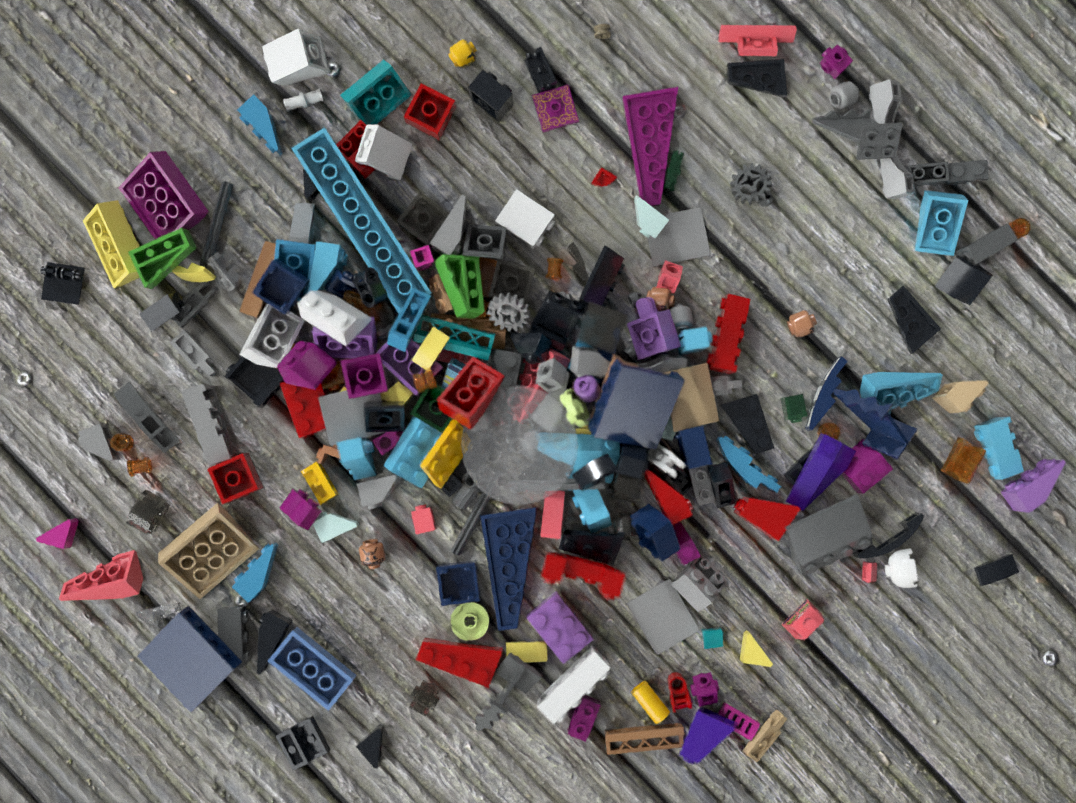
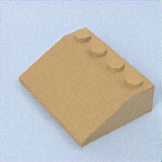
(207, 551)

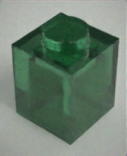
(794, 408)

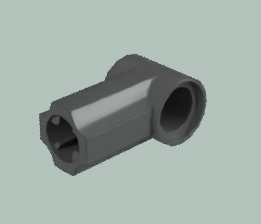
(466, 492)

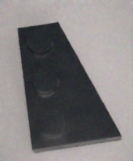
(760, 75)
(912, 319)
(750, 421)
(595, 546)

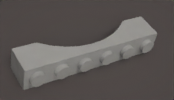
(885, 102)
(589, 362)

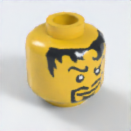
(462, 53)

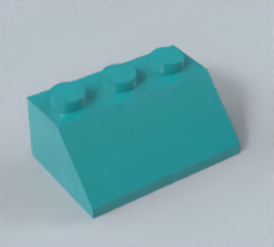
(376, 94)

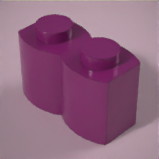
(300, 508)

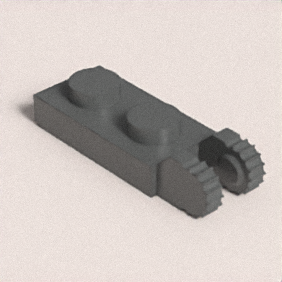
(194, 303)

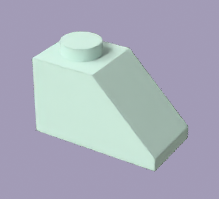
(648, 218)
(332, 525)

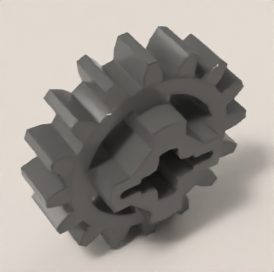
(760, 180)

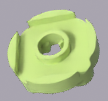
(576, 408)
(474, 631)

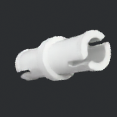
(303, 100)

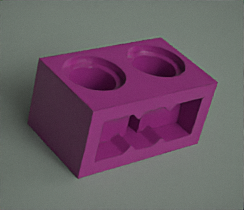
(583, 718)

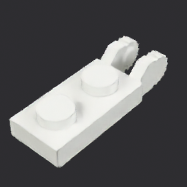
(664, 460)

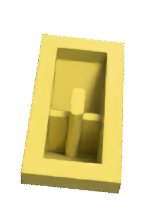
(752, 653)

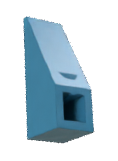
(260, 118)
(255, 579)

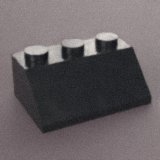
(602, 278)

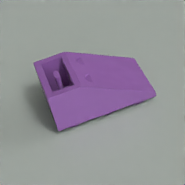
(1033, 486)

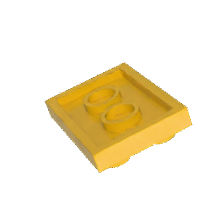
(444, 455)

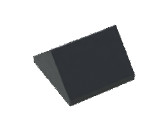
(384, 416)

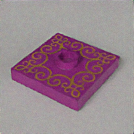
(555, 108)

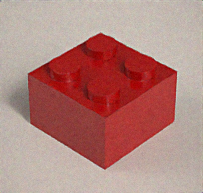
(430, 111)
(235, 478)

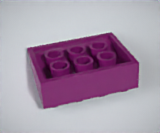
(162, 196)

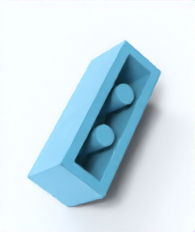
(694, 340)

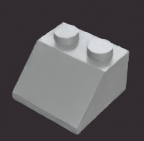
(376, 491)

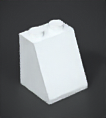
(295, 58)

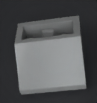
(699, 583)

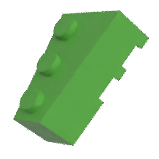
(161, 256)
(462, 284)

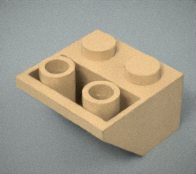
(959, 396)

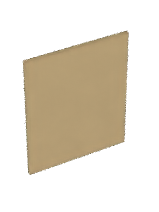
(696, 400)

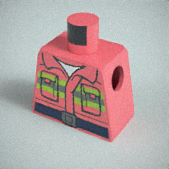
(803, 621)

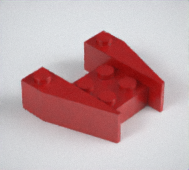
(608, 578)

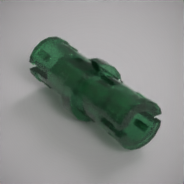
(673, 170)

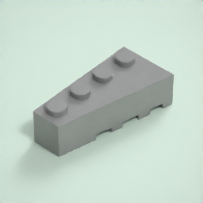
(209, 423)

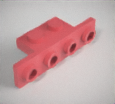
(757, 39)

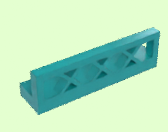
(457, 344)

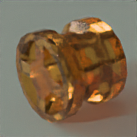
(831, 429)

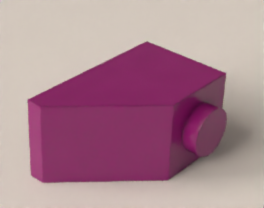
(688, 549)

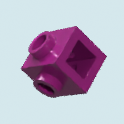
(835, 61)
(705, 689)

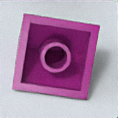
(364, 376)

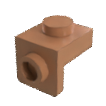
(327, 450)

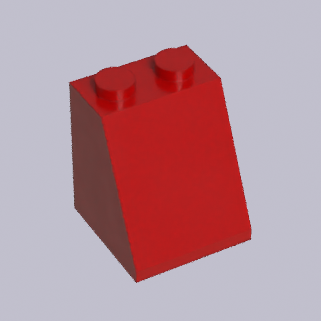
(766, 515)

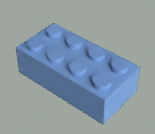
(312, 668)

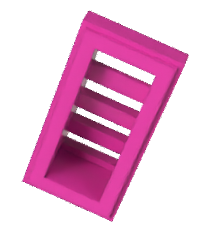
(752, 729)

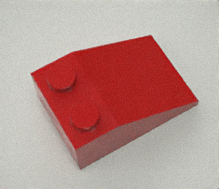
(470, 393)
(671, 503)

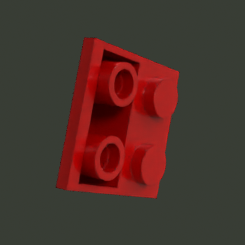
(349, 147)

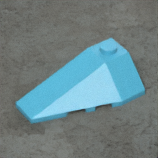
(899, 387)
(592, 448)

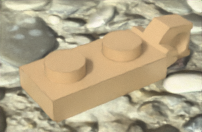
(765, 736)

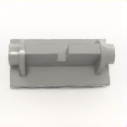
(228, 279)
(702, 485)

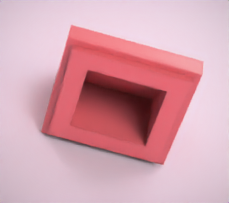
(869, 572)

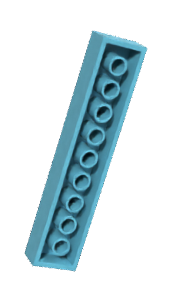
(359, 217)

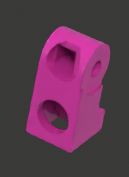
(422, 258)
(387, 441)

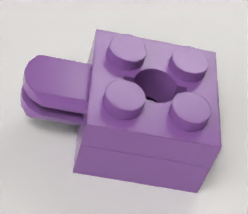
(644, 331)

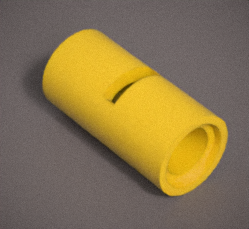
(650, 702)

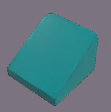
(712, 637)

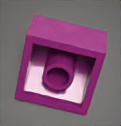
(306, 365)
(866, 468)

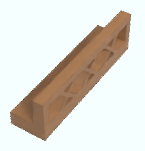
(644, 733)

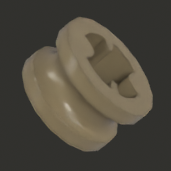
(602, 31)

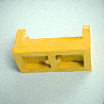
(319, 483)

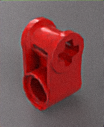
(678, 695)

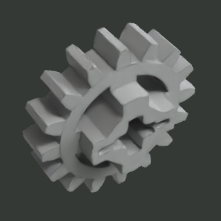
(507, 312)

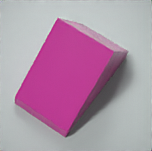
(61, 535)

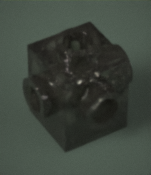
(424, 697)

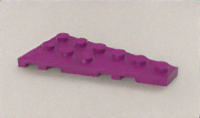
(649, 131)

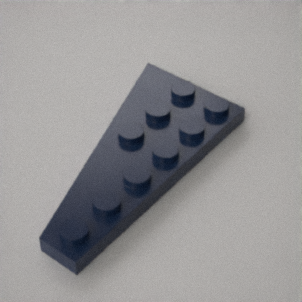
(508, 550)

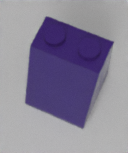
(705, 734)

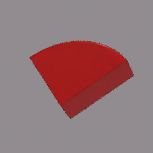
(603, 178)

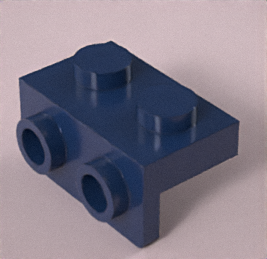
(340, 283)

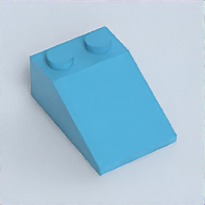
(940, 222)
(326, 260)

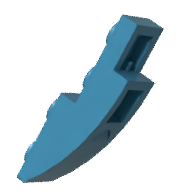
(739, 461)

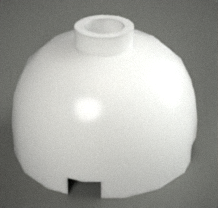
(902, 569)

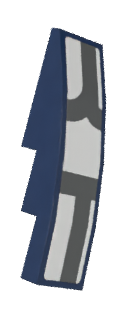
(822, 400)

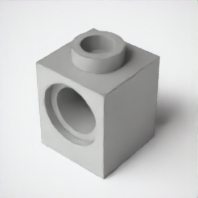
(551, 375)

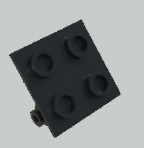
(62, 283)

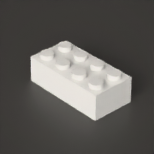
(573, 685)

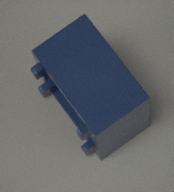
(280, 286)
(693, 447)
(655, 532)
(458, 583)

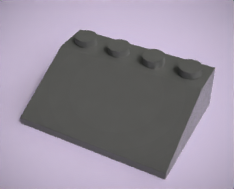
(829, 535)

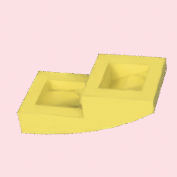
(194, 273)
(430, 349)
(528, 651)

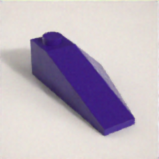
(824, 465)

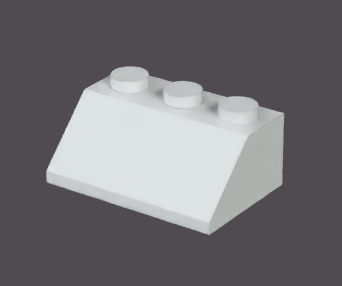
(332, 315)
(271, 337)

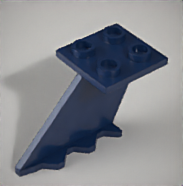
(886, 433)

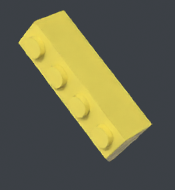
(113, 241)

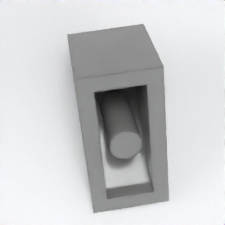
(97, 441)

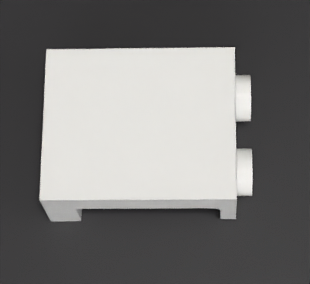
(383, 151)
(526, 219)

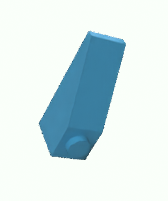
(408, 320)

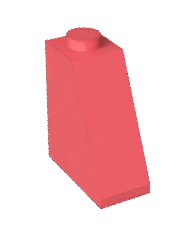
(553, 515)

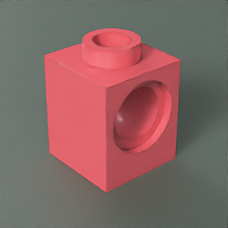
(669, 276)
(423, 519)

